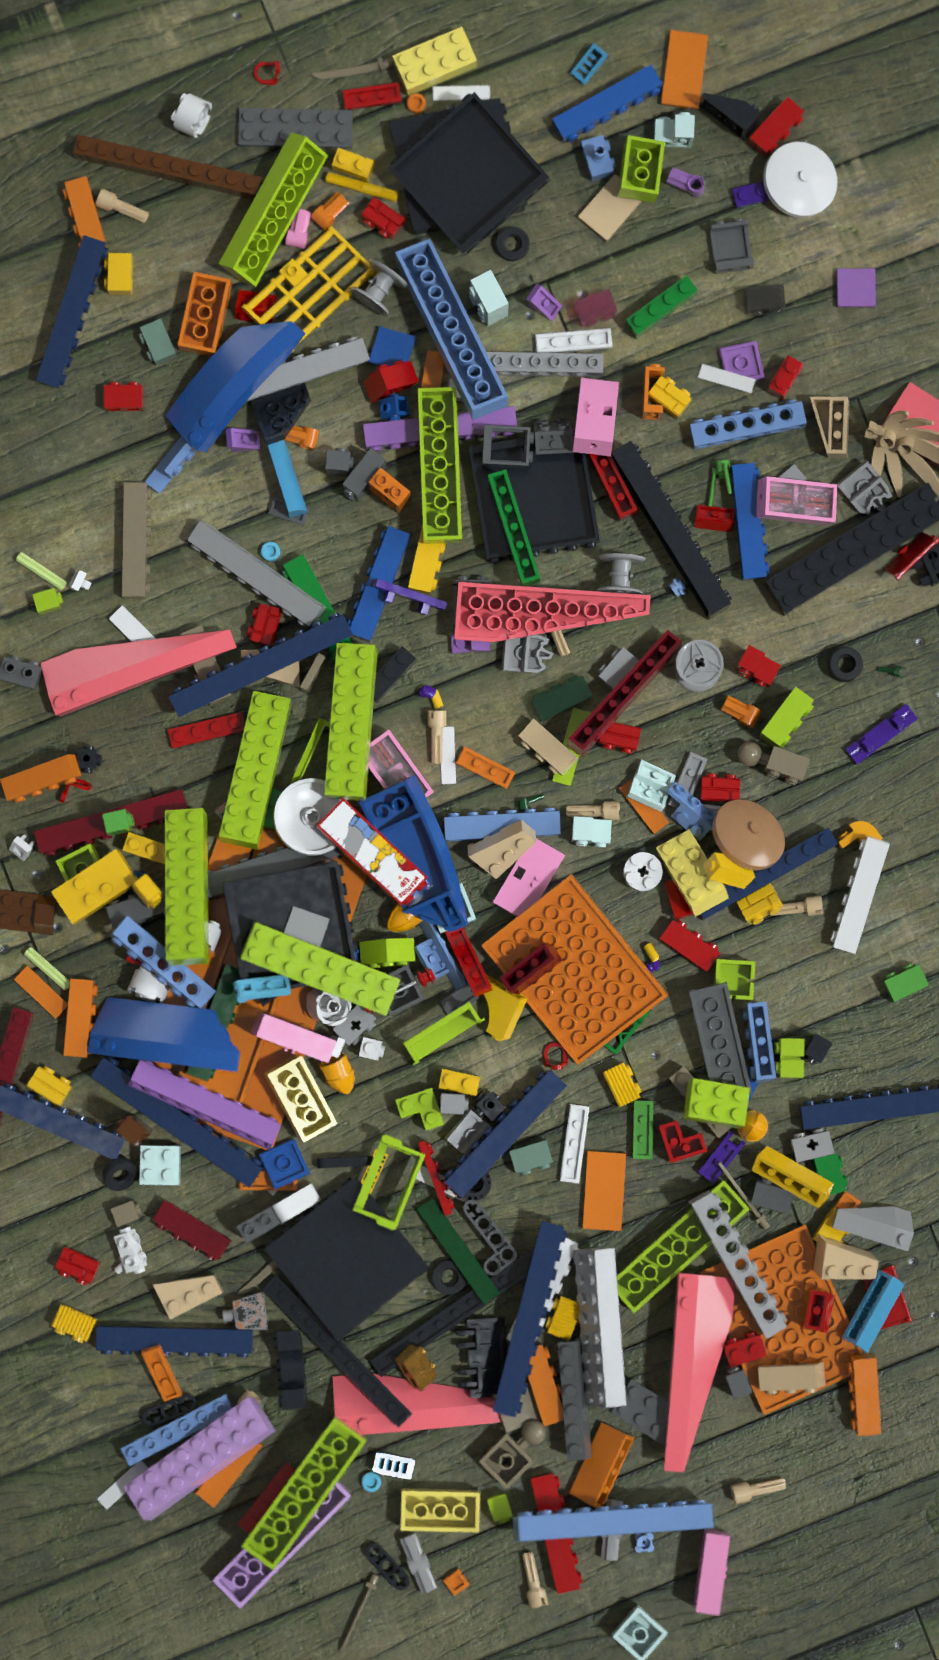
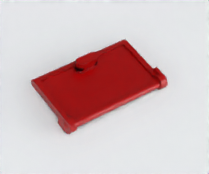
(910, 555)
(899, 1311)

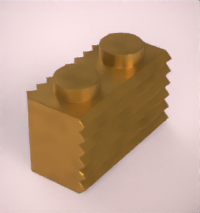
(416, 1367)

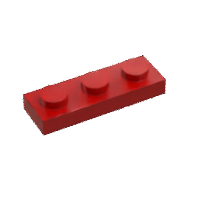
(372, 96)

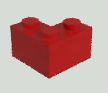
(390, 380)
(757, 666)
(676, 1146)

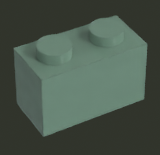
(158, 342)
(530, 1157)

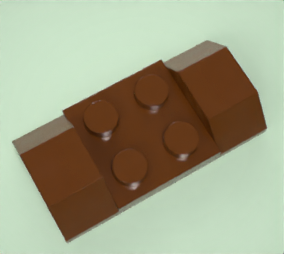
(27, 912)

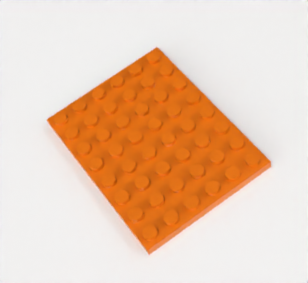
(598, 983)
(789, 1273)

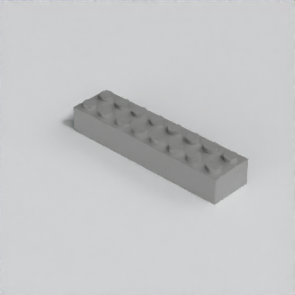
(600, 1327)

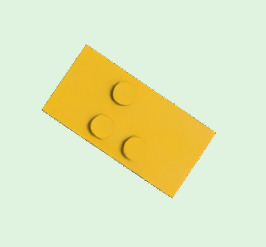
(95, 886)

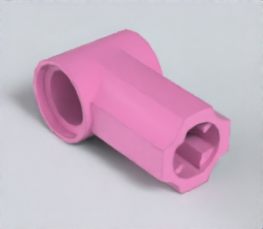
(298, 233)

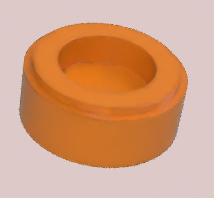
(416, 103)

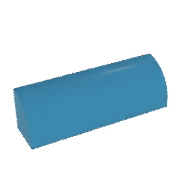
(287, 479)
(873, 1311)

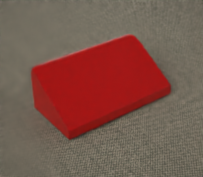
(714, 518)
(678, 903)

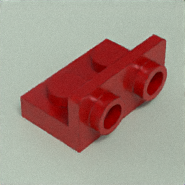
(245, 297)
(744, 1349)

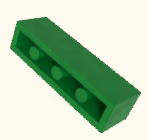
(661, 307)

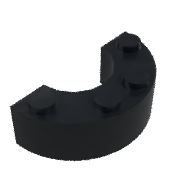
(292, 1370)

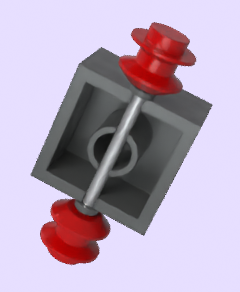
(408, 991)

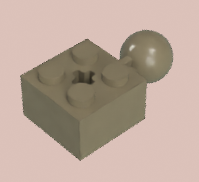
(777, 764)
(506, 1474)

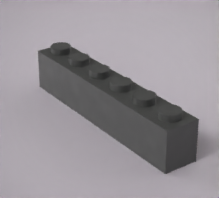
(574, 1405)

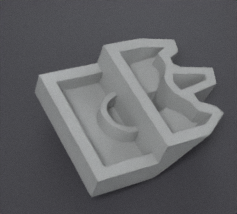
(865, 488)
(525, 654)
(467, 1132)

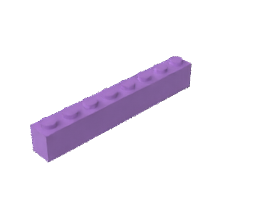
(406, 432)
(204, 1104)

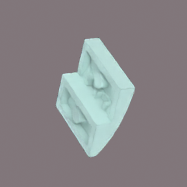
(651, 785)

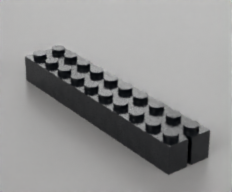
(670, 530)
(854, 550)

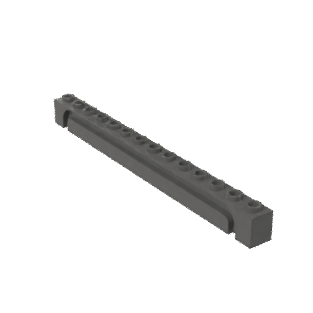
(280, 860)

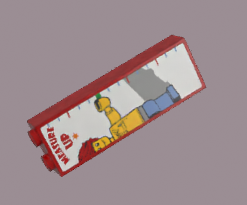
(372, 853)

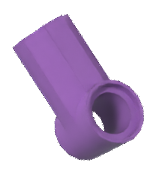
(684, 181)

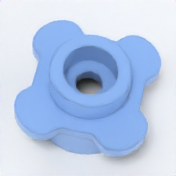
(678, 587)
(644, 1547)

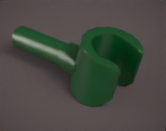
(895, 671)
(524, 803)

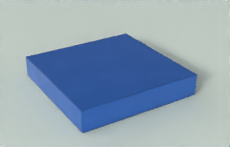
(391, 347)
(284, 1164)

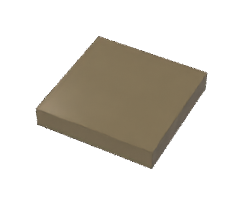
(313, 673)
(529, 1412)

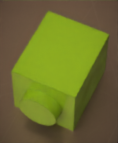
(47, 601)
(500, 1507)

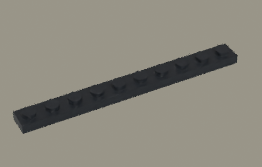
(451, 1315)
(337, 1352)

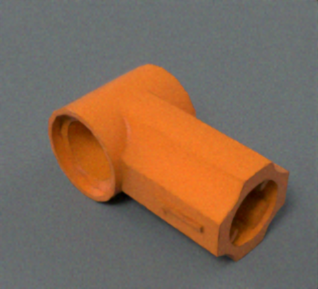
(327, 213)
(304, 437)
(745, 713)

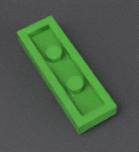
(643, 1130)

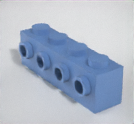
(760, 1042)

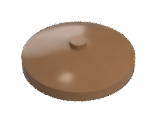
(748, 834)

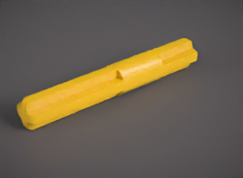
(363, 187)

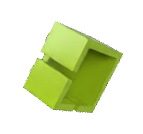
(737, 976)
(789, 1058)

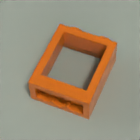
(385, 485)

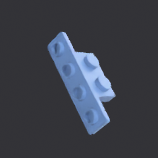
(171, 465)
(691, 812)
(436, 956)

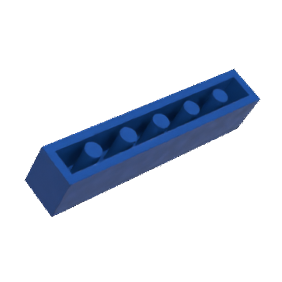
(607, 103)
(748, 526)
(385, 568)

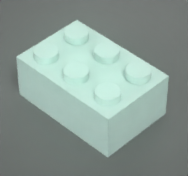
(488, 297)

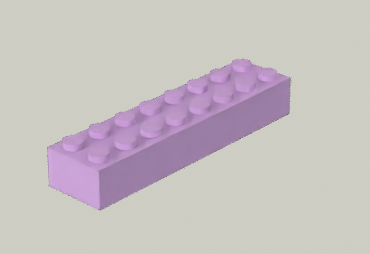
(199, 1458)
(247, 1574)

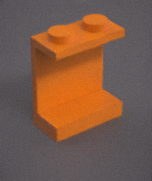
(651, 412)

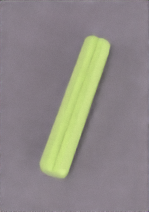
(41, 571)
(47, 968)

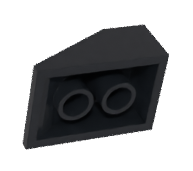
(732, 113)

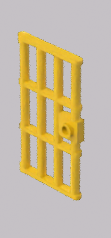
(298, 279)

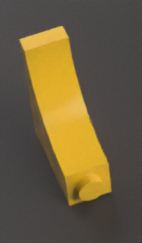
(723, 870)
(503, 1010)

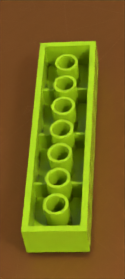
(273, 209)
(439, 465)
(351, 721)
(255, 770)
(186, 887)
(319, 968)
(673, 1251)
(304, 1493)

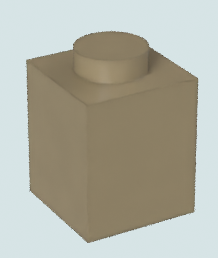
(126, 1213)

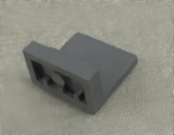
(553, 436)

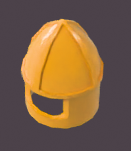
(401, 921)
(339, 1073)
(755, 1126)

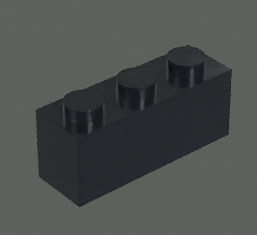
(392, 672)

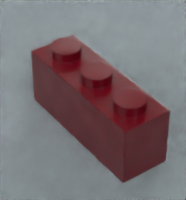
(531, 968)

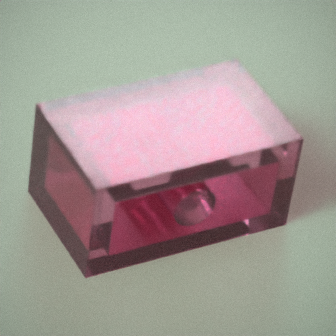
(595, 308)

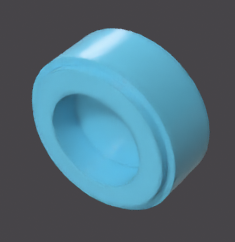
(270, 551)
(371, 1481)

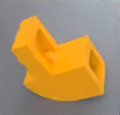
(859, 831)

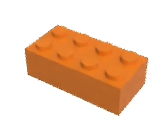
(204, 314)

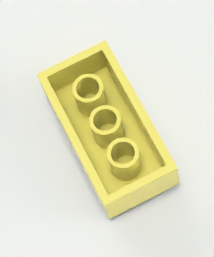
(434, 61)
(684, 863)
(300, 1098)
(440, 1510)

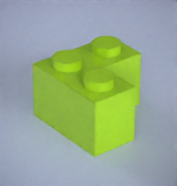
(387, 952)
(425, 1104)

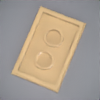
(607, 210)

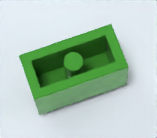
(118, 822)
(905, 983)

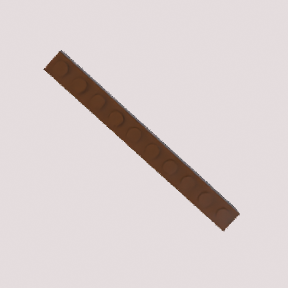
(167, 167)

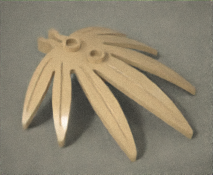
(900, 437)

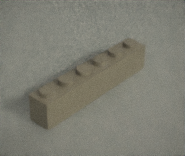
(135, 541)

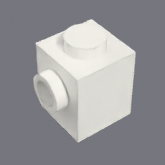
(371, 1049)

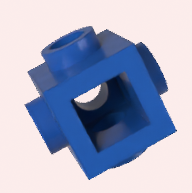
(394, 407)

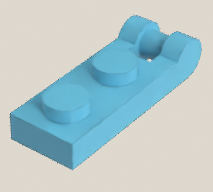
(262, 987)

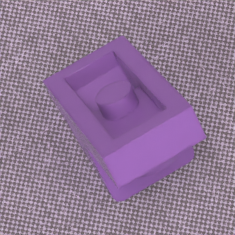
(543, 302)
(242, 440)
(465, 646)

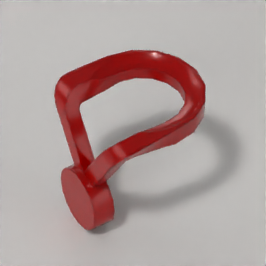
(276, 64)
(88, 786)
(555, 1066)

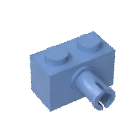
(597, 158)

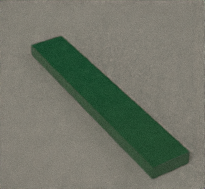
(458, 1251)

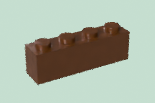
(133, 1130)

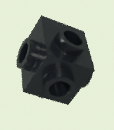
(93, 763)
(494, 1107)

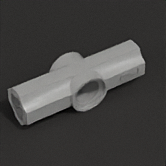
(610, 1543)
(418, 1563)

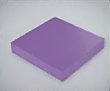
(856, 288)
(742, 360)

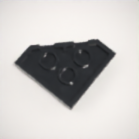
(280, 411)

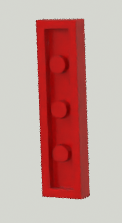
(207, 730)
(468, 962)
(434, 1169)
(266, 1499)

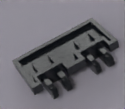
(487, 1357)

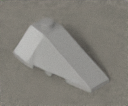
(881, 1224)

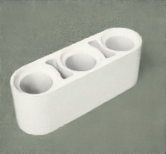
(296, 1203)

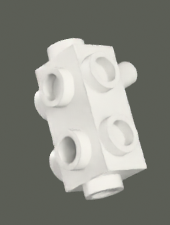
(130, 1252)

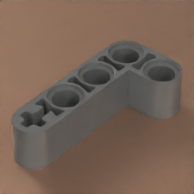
(486, 1233)

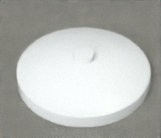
(800, 179)
(298, 814)

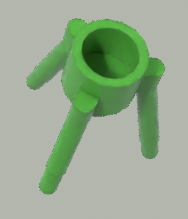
(723, 470)

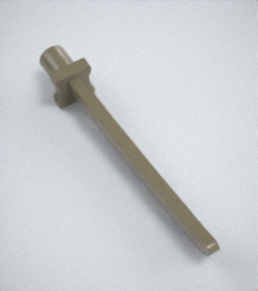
(381, 65)
(760, 1218)
(259, 1278)
(371, 1585)

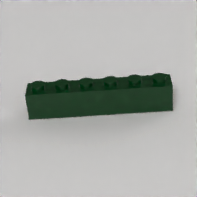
(223, 1003)

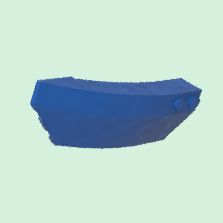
(230, 380)
(410, 825)
(163, 1034)

